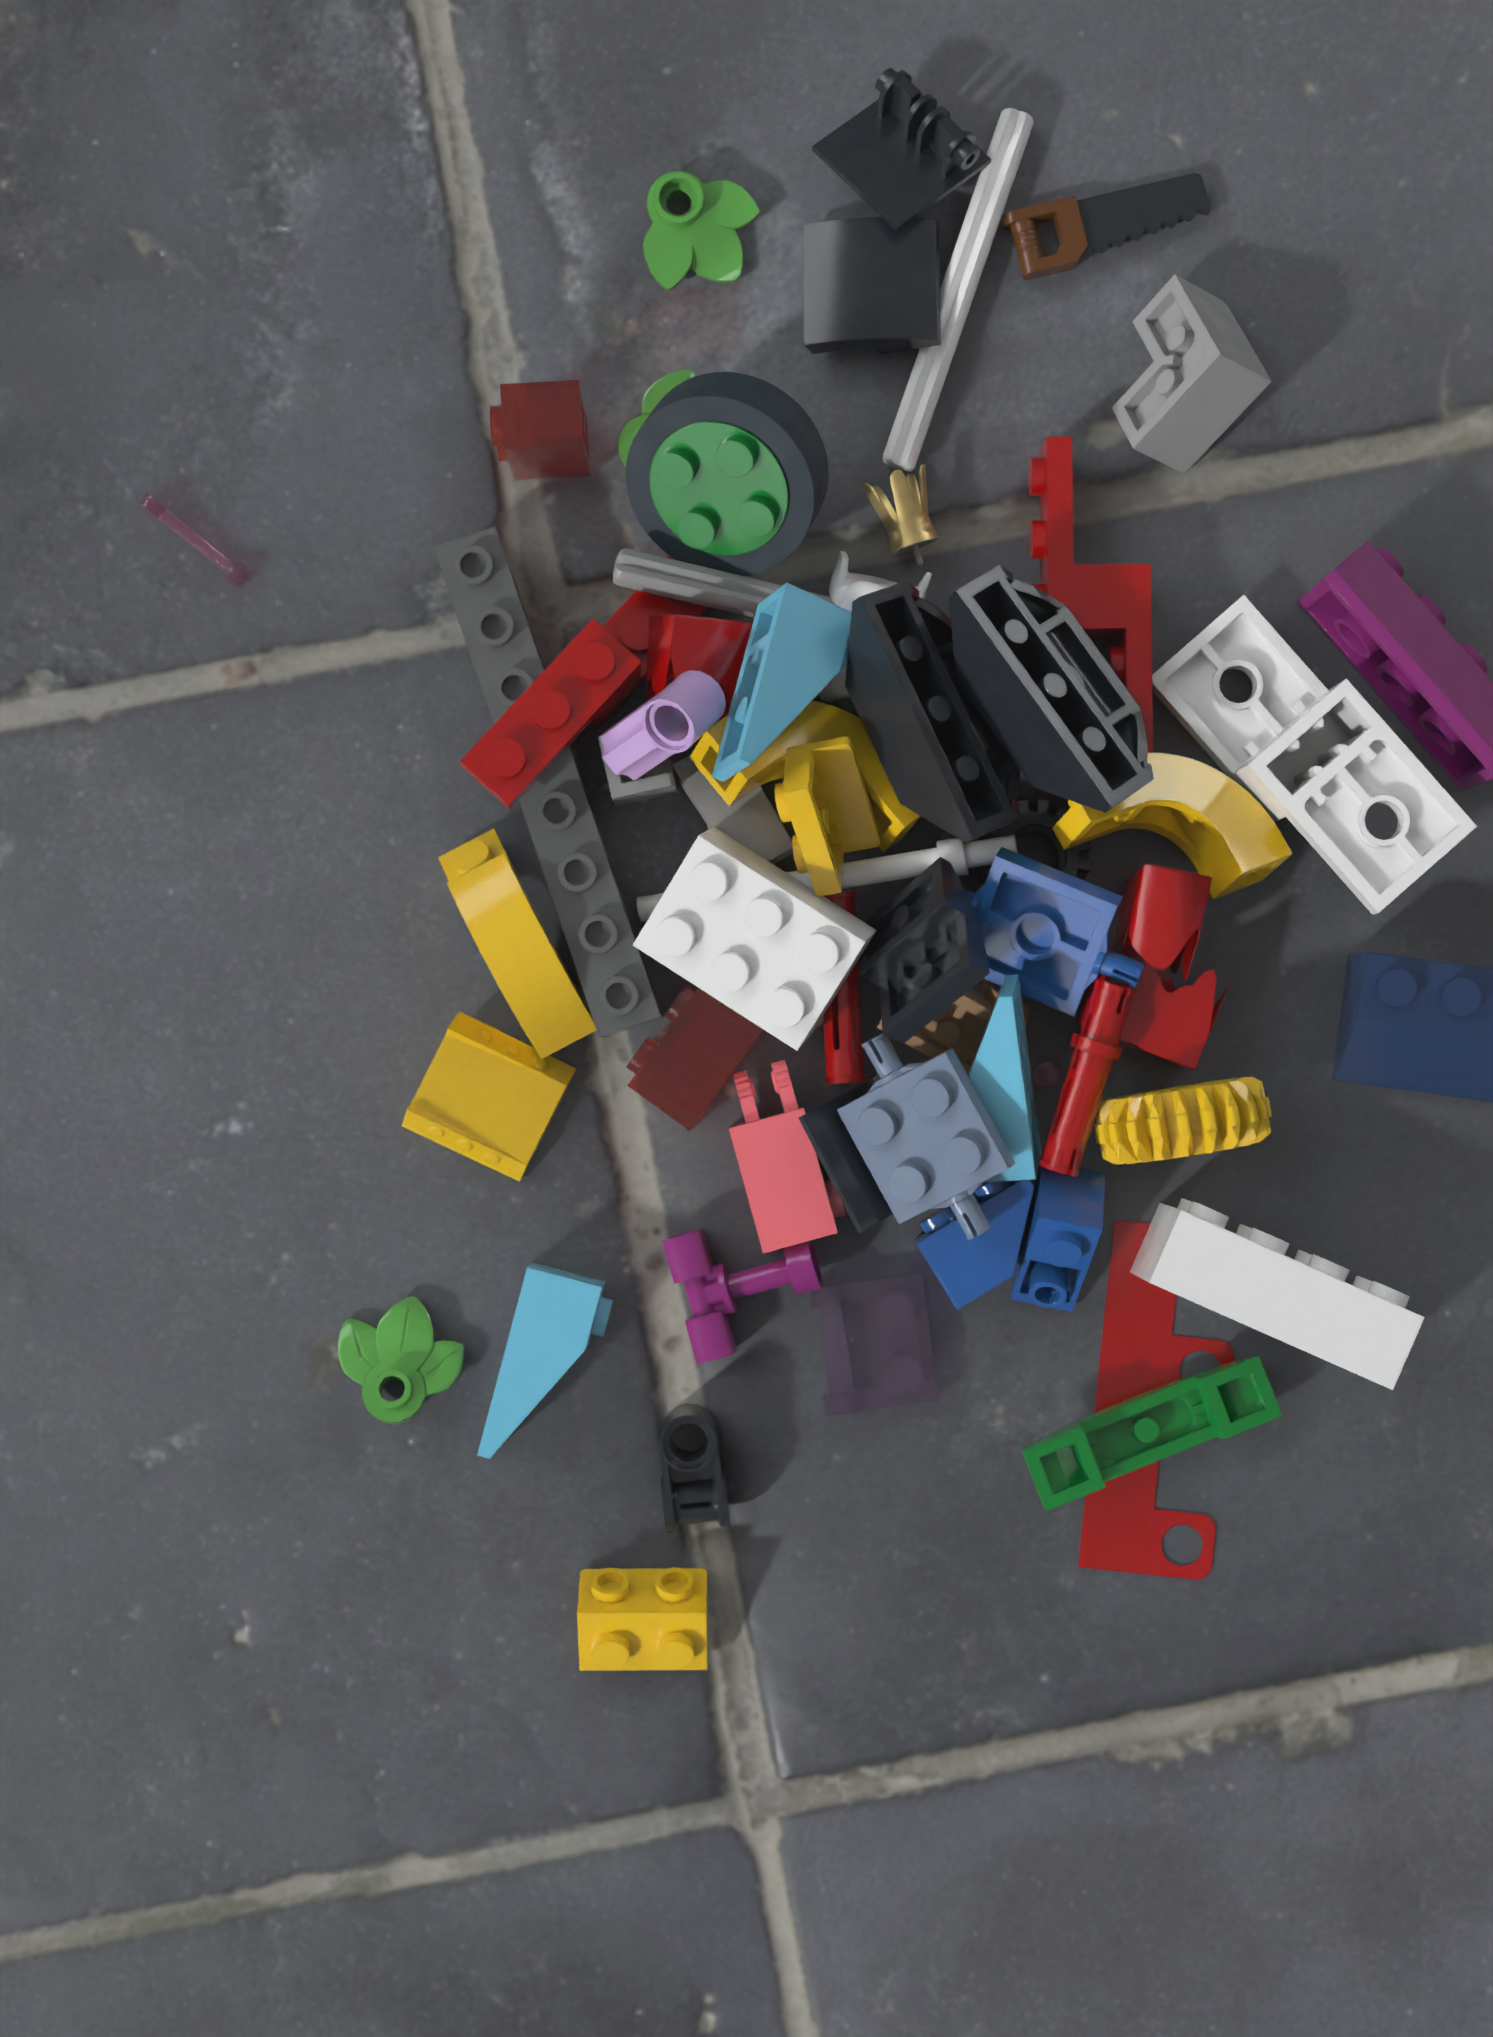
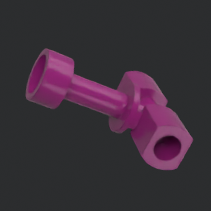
(715, 1291)

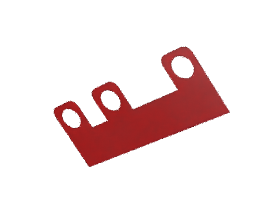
(1136, 1356)

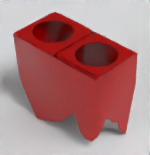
(695, 644)
(1163, 916)
(1166, 1019)

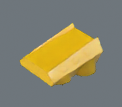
(488, 1096)

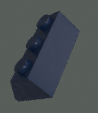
(1416, 1026)

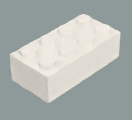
(1284, 1297)

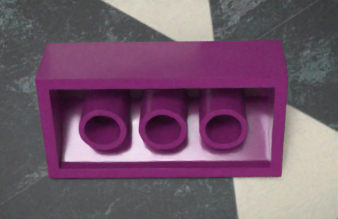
(1409, 660)

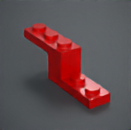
(1103, 598)
(575, 690)

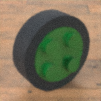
(727, 473)

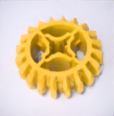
(1183, 1121)

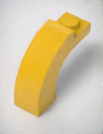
(813, 724)
(1199, 811)
(516, 944)

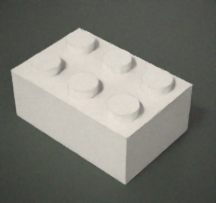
(754, 937)

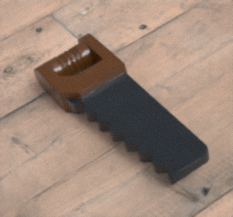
(1102, 221)

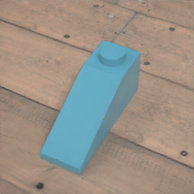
(788, 660)
(1005, 1082)
(547, 1335)

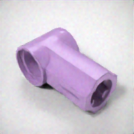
(664, 725)

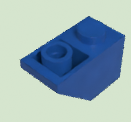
(1059, 1238)
(979, 1264)

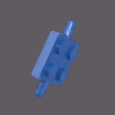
(1048, 931)

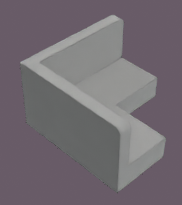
(1198, 377)

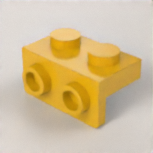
(827, 808)
(642, 1619)

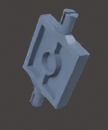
(926, 1136)

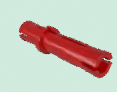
(844, 1019)
(1091, 1063)

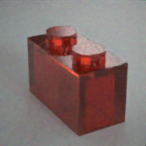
(542, 429)
(692, 1057)

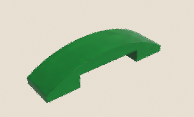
(1149, 1428)

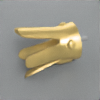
(911, 525)

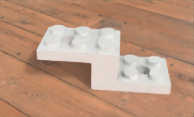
(1311, 755)

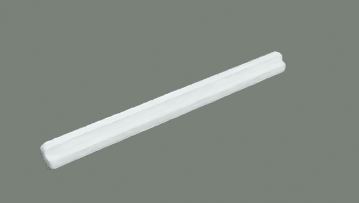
(959, 288)

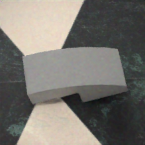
(747, 821)

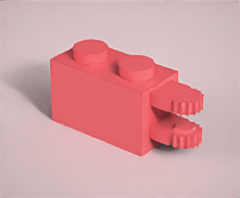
(782, 1169)

